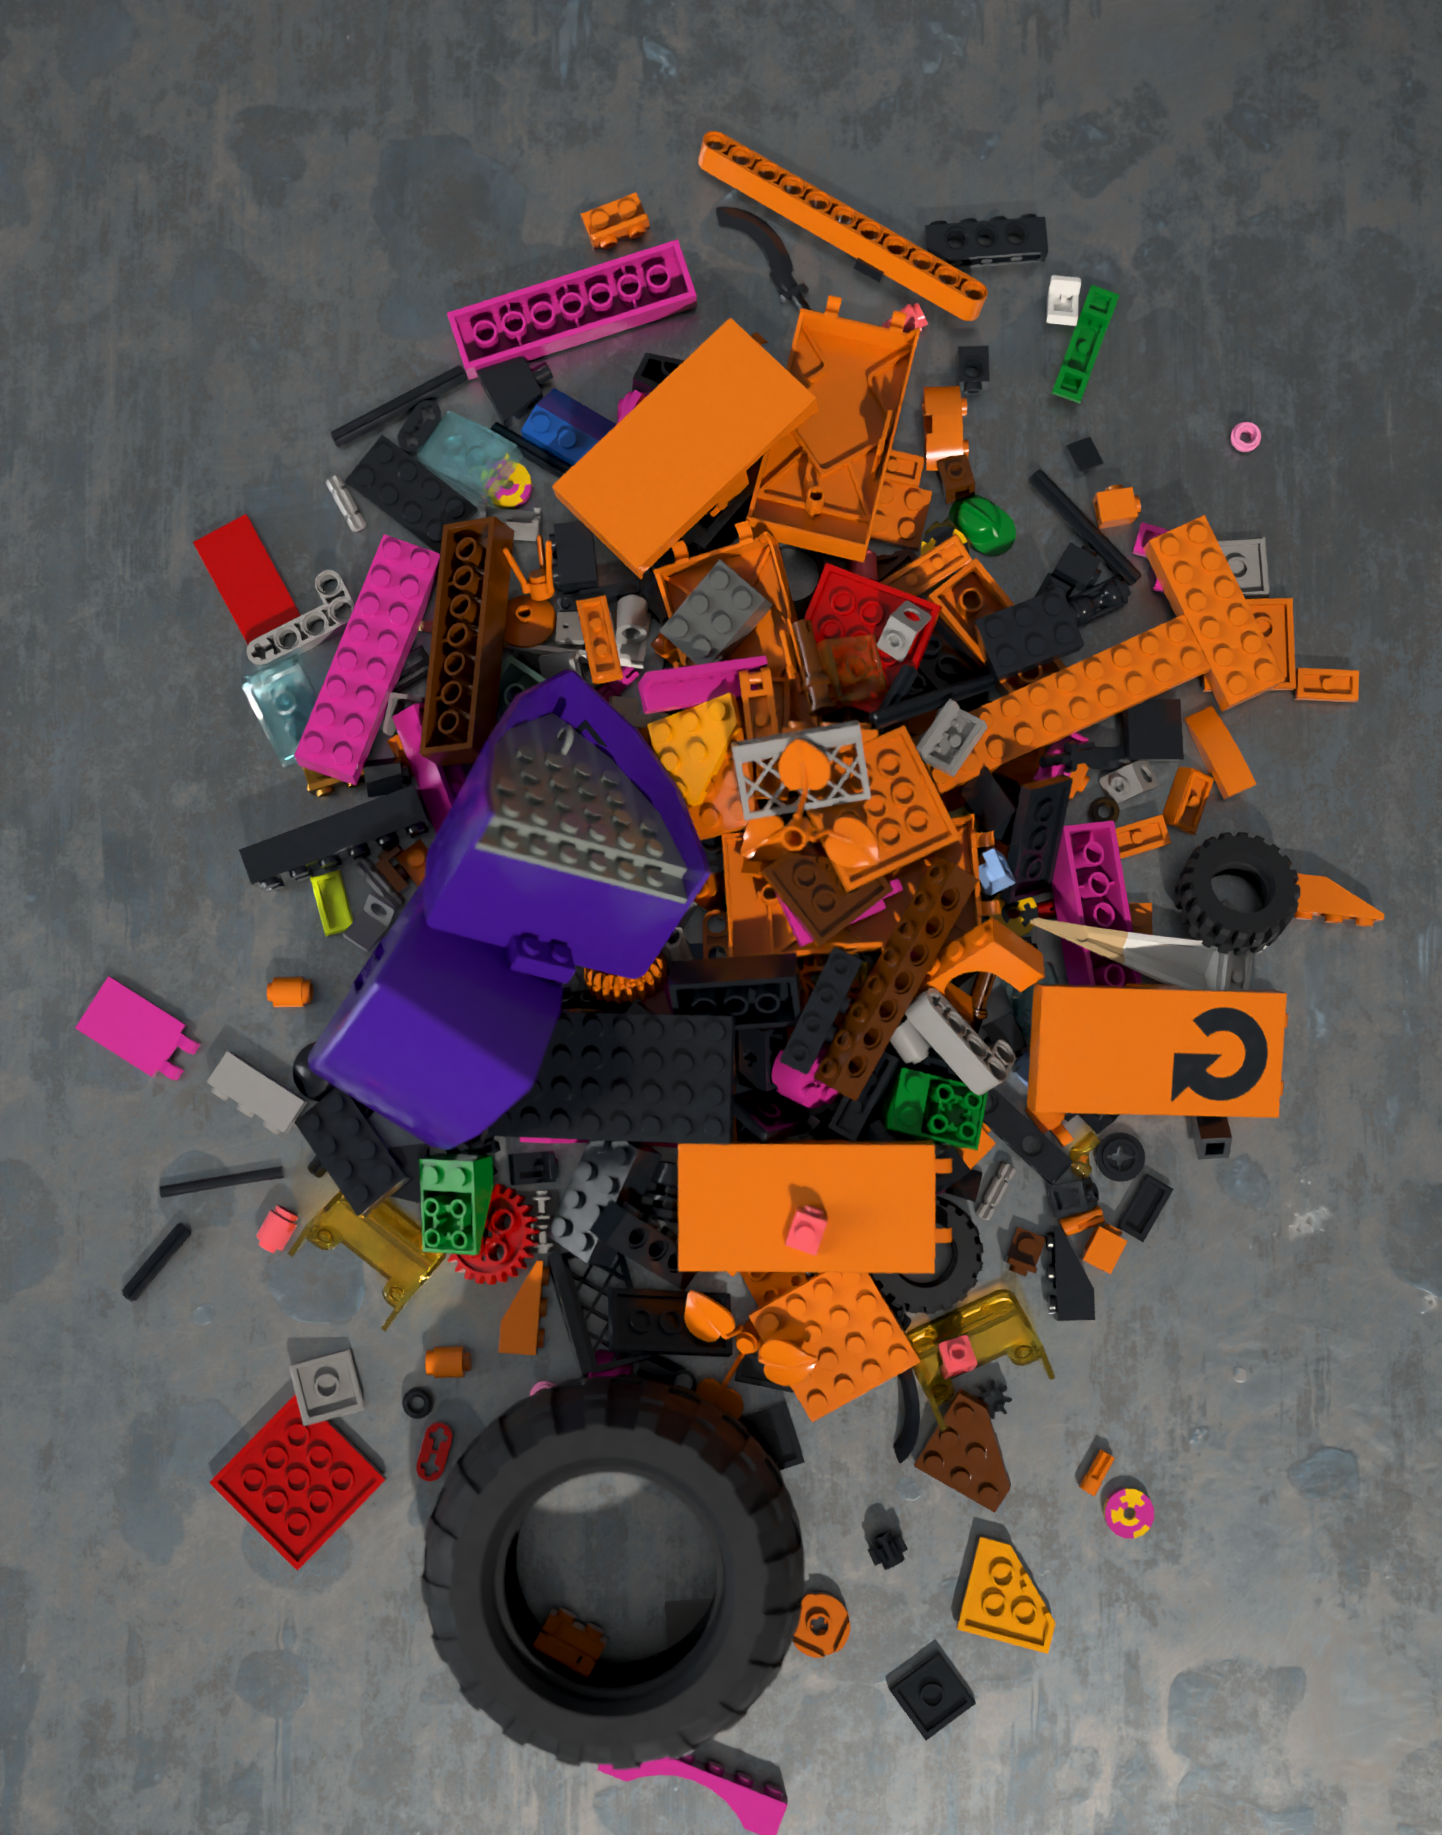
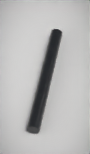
(221, 1182)

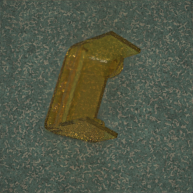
(383, 1240)
(994, 1328)

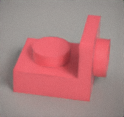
(807, 1229)
(957, 1357)

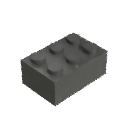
(716, 616)

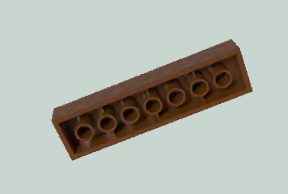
(466, 641)

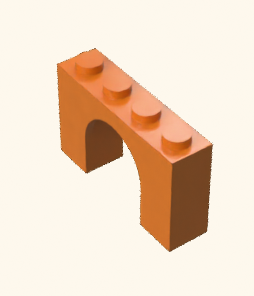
(984, 949)

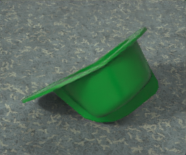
(984, 525)

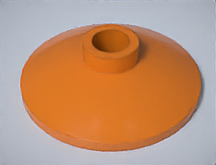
(530, 630)

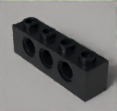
(1001, 251)
(642, 1241)

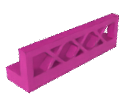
(694, 684)

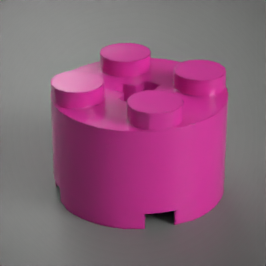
(800, 1086)

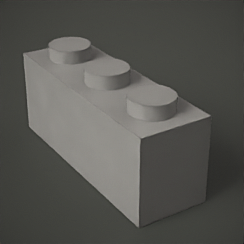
(256, 1093)

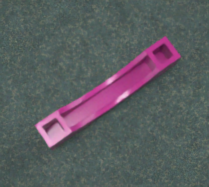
(756, 1806)

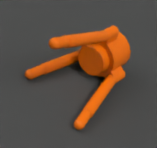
(540, 580)

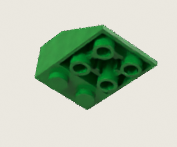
(933, 1109)
(455, 1201)

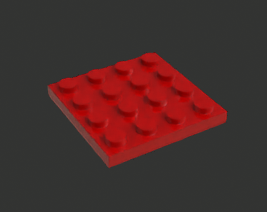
(859, 606)
(297, 1483)

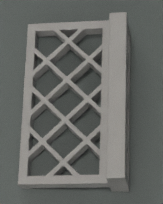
(774, 746)

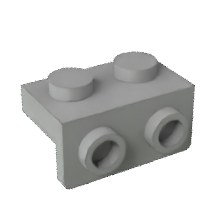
(950, 738)

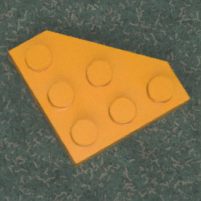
(695, 744)
(1003, 1600)

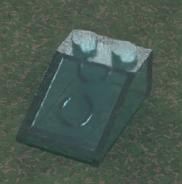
(470, 457)
(283, 704)

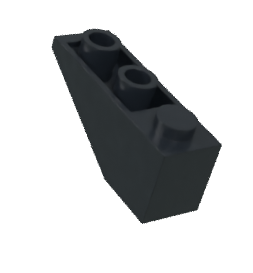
(1071, 1286)

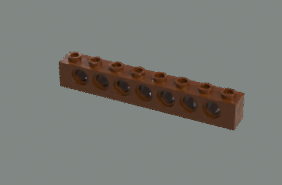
(896, 978)

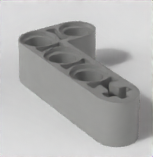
(301, 625)
(958, 1044)

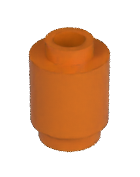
(290, 991)
(448, 1362)

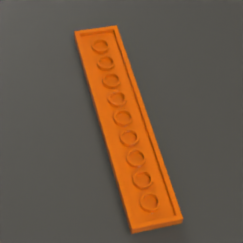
(1079, 697)

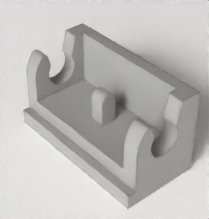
(523, 522)

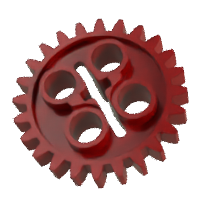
(515, 1240)

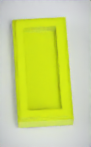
(332, 902)

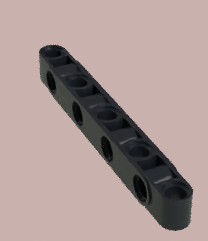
(1013, 1127)

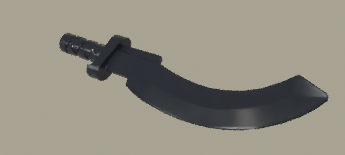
(773, 249)
(1088, 753)
(910, 1431)

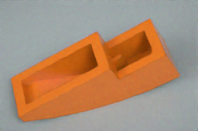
(1219, 752)

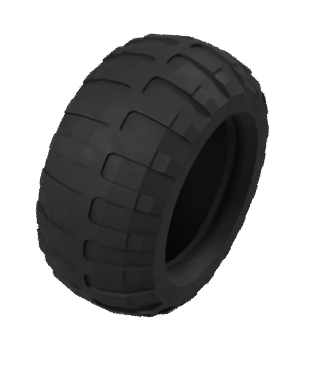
(639, 1706)

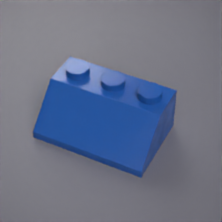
(565, 427)

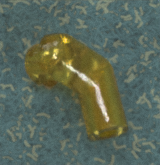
(1080, 1155)

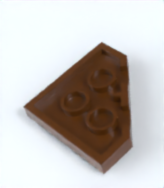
(817, 896)
(967, 1453)

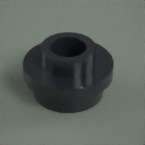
(410, 1409)

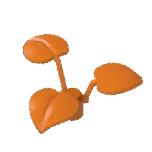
(849, 842)
(783, 1360)

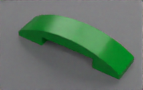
(1085, 344)

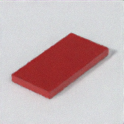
(246, 578)

